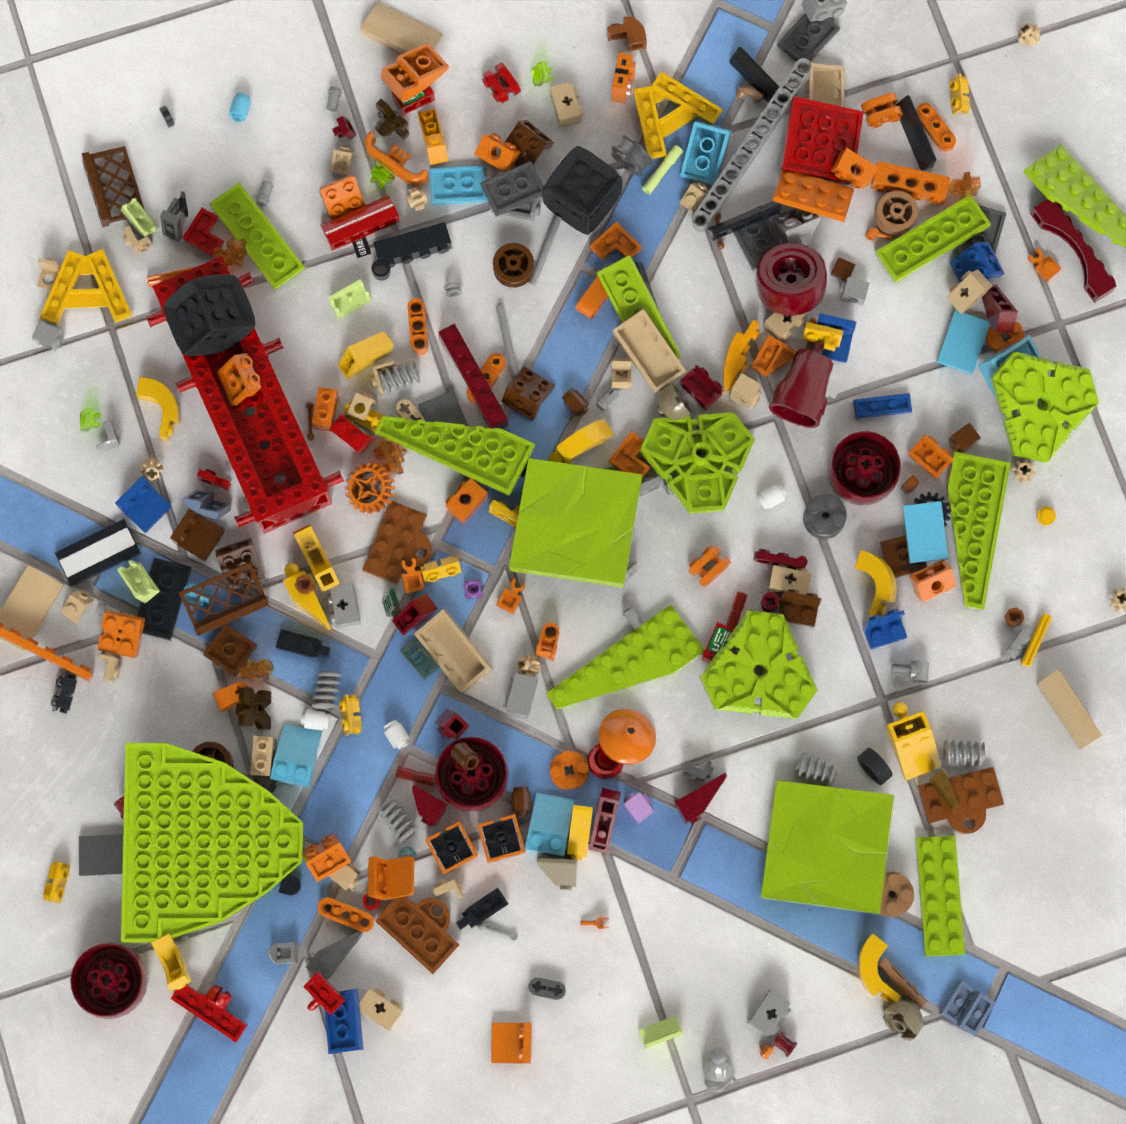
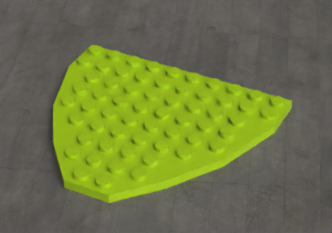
(197, 842)

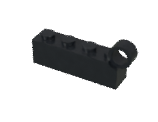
(410, 246)

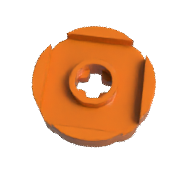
(997, 344)
(568, 759)

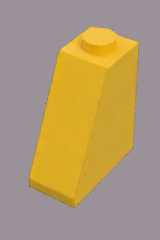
(365, 354)
(579, 832)

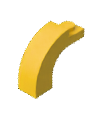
(156, 392)
(582, 441)
(316, 558)
(884, 579)
(172, 962)
(867, 969)

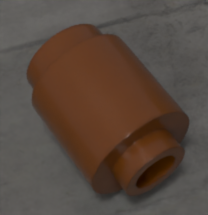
(575, 402)
(464, 756)
(521, 800)

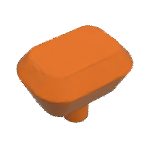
(766, 1051)

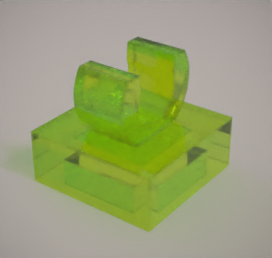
(540, 74)
(382, 175)
(87, 419)

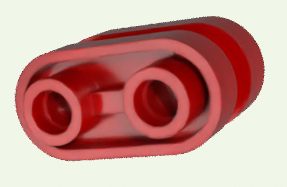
(491, 81)

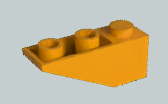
(433, 137)

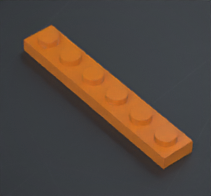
(47, 653)

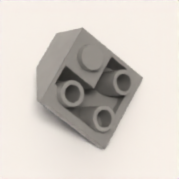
(796, 225)

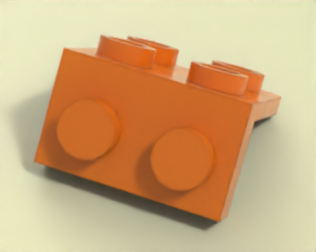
(390, 877)

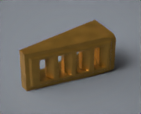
(944, 789)

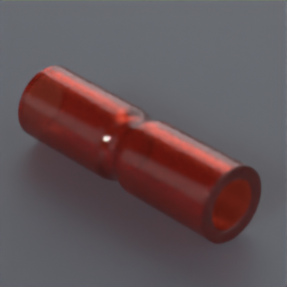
(737, 608)
(412, 775)

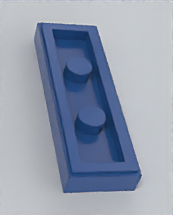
(882, 406)

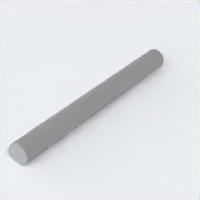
(545, 250)
(507, 341)

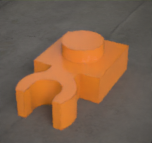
(1046, 267)
(412, 579)
(510, 599)

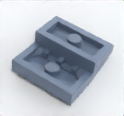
(203, 503)
(967, 1007)

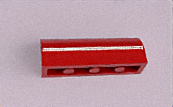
(360, 222)

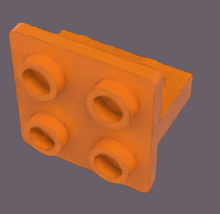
(341, 196)

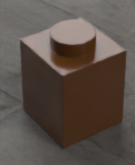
(964, 438)

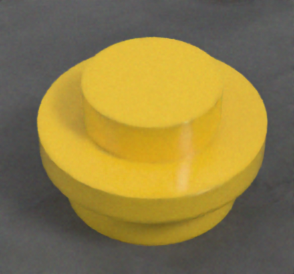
(1046, 516)

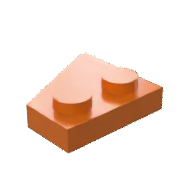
(772, 356)

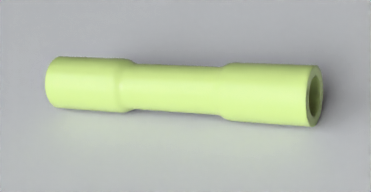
(669, 160)

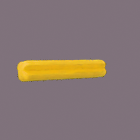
(1036, 640)

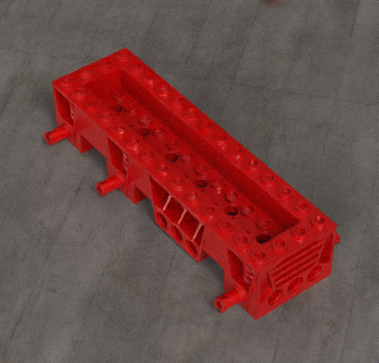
(241, 435)

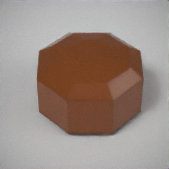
(910, 485)
(304, 584)
(1014, 617)

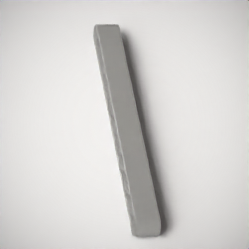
(753, 136)

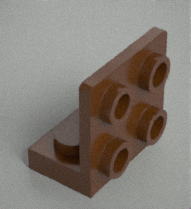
(528, 141)
(527, 393)
(197, 534)
(237, 555)
(799, 608)

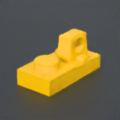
(822, 334)
(502, 511)

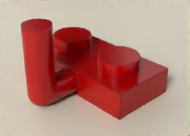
(323, 994)

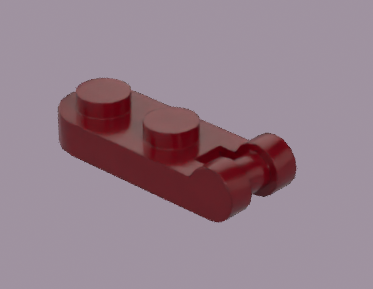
(765, 557)

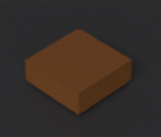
(842, 269)

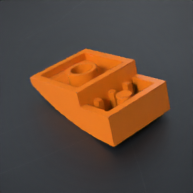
(414, 71)

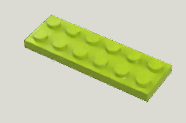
(932, 238)
(264, 243)
(631, 295)
(940, 896)

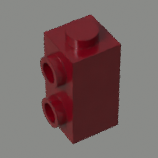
(451, 724)

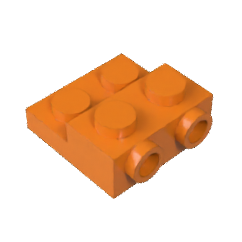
(239, 378)

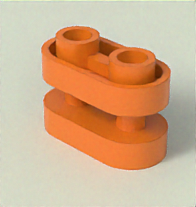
(891, 114)
(709, 554)

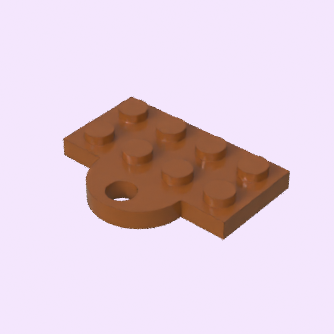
(397, 541)
(974, 795)
(420, 930)

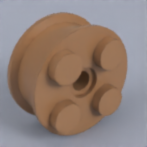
(899, 222)
(903, 894)

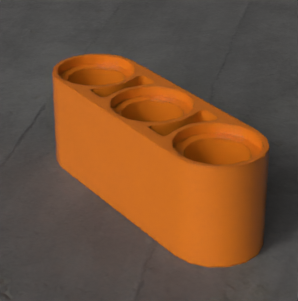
(592, 299)
(417, 318)

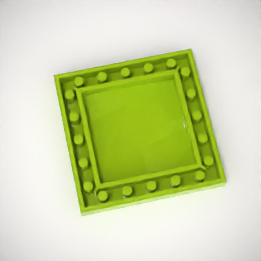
(576, 522)
(828, 847)

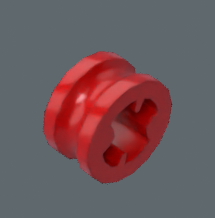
(370, 907)

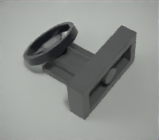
(170, 221)

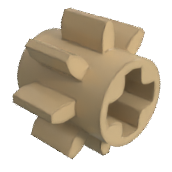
(1029, 34)
(416, 199)
(151, 468)
(1027, 469)
(1115, 602)
(528, 665)

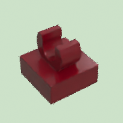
(344, 129)

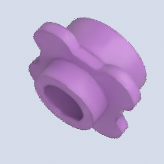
(473, 584)

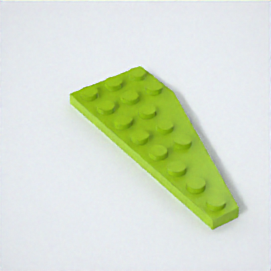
(477, 452)
(976, 500)
(645, 654)

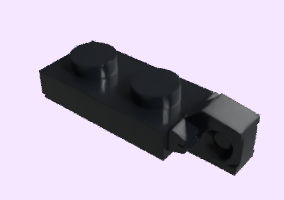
(301, 644)
(482, 909)

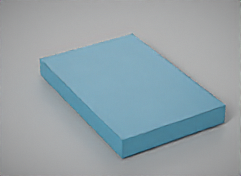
(457, 184)
(963, 342)
(925, 532)

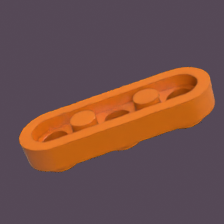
(936, 134)
(492, 370)
(339, 908)

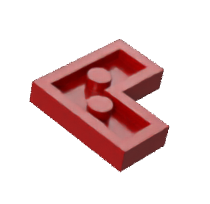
(199, 232)

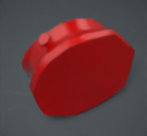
(601, 764)

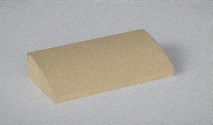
(397, 30)
(826, 84)
(648, 351)
(29, 603)
(453, 651)
(1069, 709)

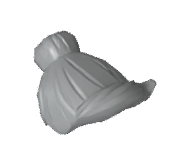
(717, 1070)

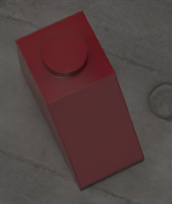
(414, 614)
(428, 807)

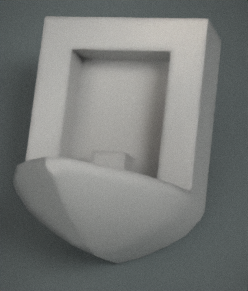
(112, 433)
(283, 953)

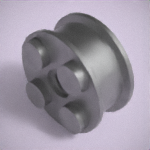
(632, 156)
(827, 506)

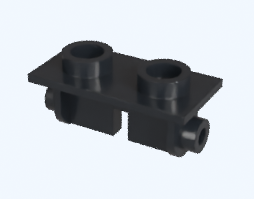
(64, 685)

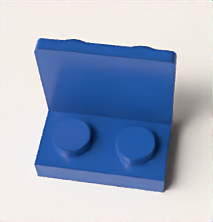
(979, 257)
(848, 326)
(143, 504)
(885, 630)

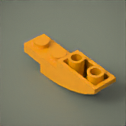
(735, 361)

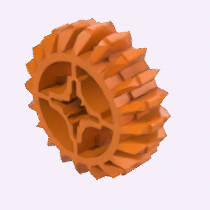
(360, 498)

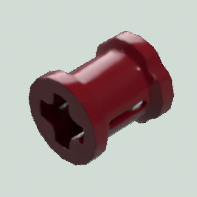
(767, 597)
(784, 1044)

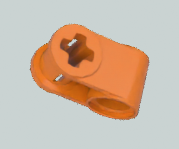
(547, 643)
(228, 697)

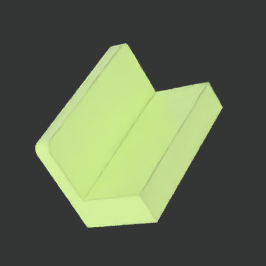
(660, 1032)

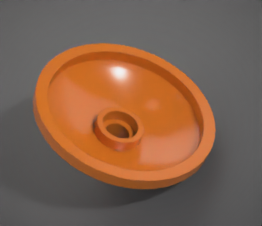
(620, 744)

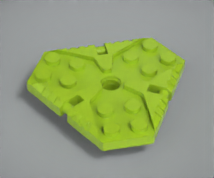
(1064, 397)
(700, 482)
(761, 642)

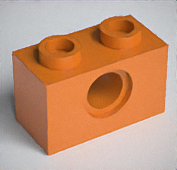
(487, 151)
(864, 169)
(325, 408)
(463, 511)
(933, 580)

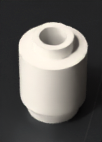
(771, 496)
(315, 719)
(396, 735)

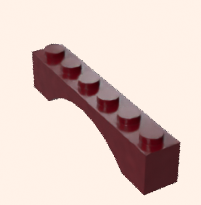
(1052, 219)
(473, 377)

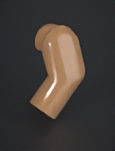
(749, 91)

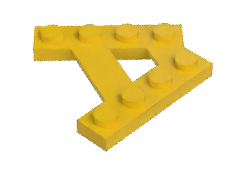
(691, 107)
(65, 296)

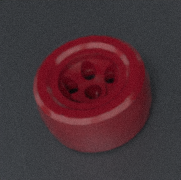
(791, 294)
(877, 448)
(477, 798)
(125, 999)

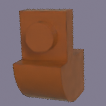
(631, 30)

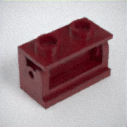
(701, 387)

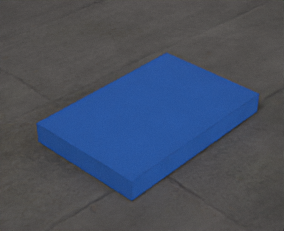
(344, 1025)

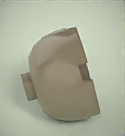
(672, 403)
(904, 1018)

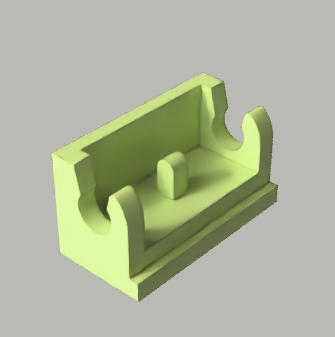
(139, 218)
(349, 299)
(138, 581)

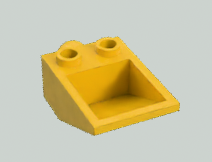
(307, 603)
(912, 747)

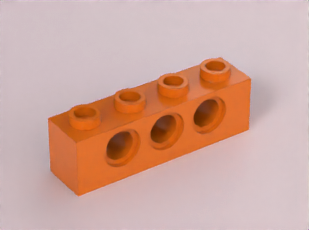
(919, 178)

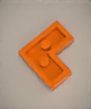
(615, 238)
(626, 456)

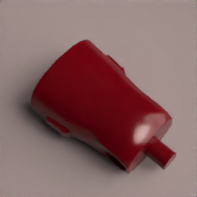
(802, 392)

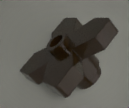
(390, 121)
(252, 708)

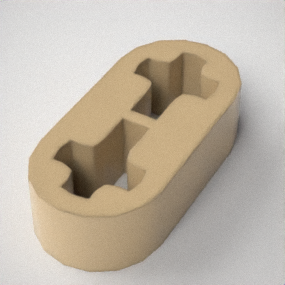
(412, 410)

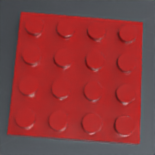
(817, 136)

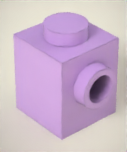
(638, 806)

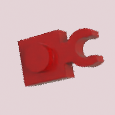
(210, 477)

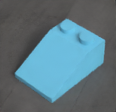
(705, 152)
(991, 364)
(296, 756)
(549, 825)

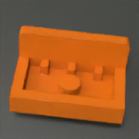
(930, 456)

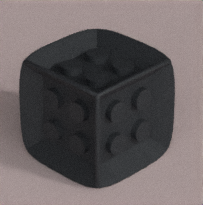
(582, 190)
(209, 315)

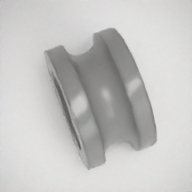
(453, 289)

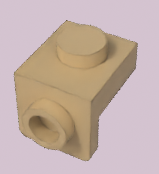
(694, 196)
(138, 246)
(621, 373)
(76, 605)
(112, 669)
(444, 887)

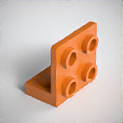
(325, 857)
(511, 1043)

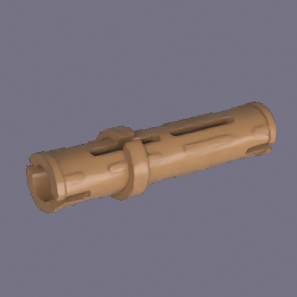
(902, 983)

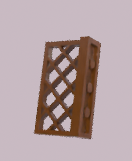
(96, 184)
(230, 614)

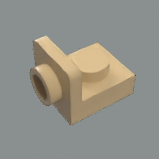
(341, 160)

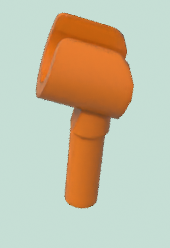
(873, 233)
(598, 923)

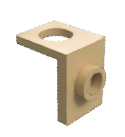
(49, 267)
(375, 379)
(367, 400)

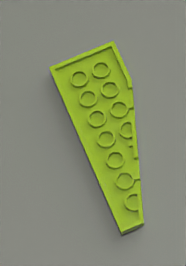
(1071, 186)

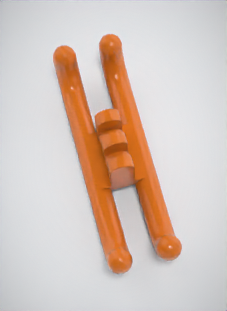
(394, 162)

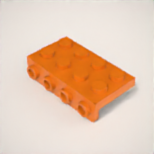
(813, 195)

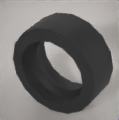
(874, 766)

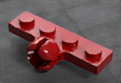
(211, 1009)

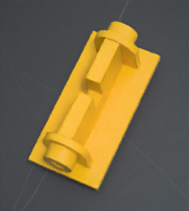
(958, 87)
(372, 420)
(433, 572)
(350, 723)
(59, 873)

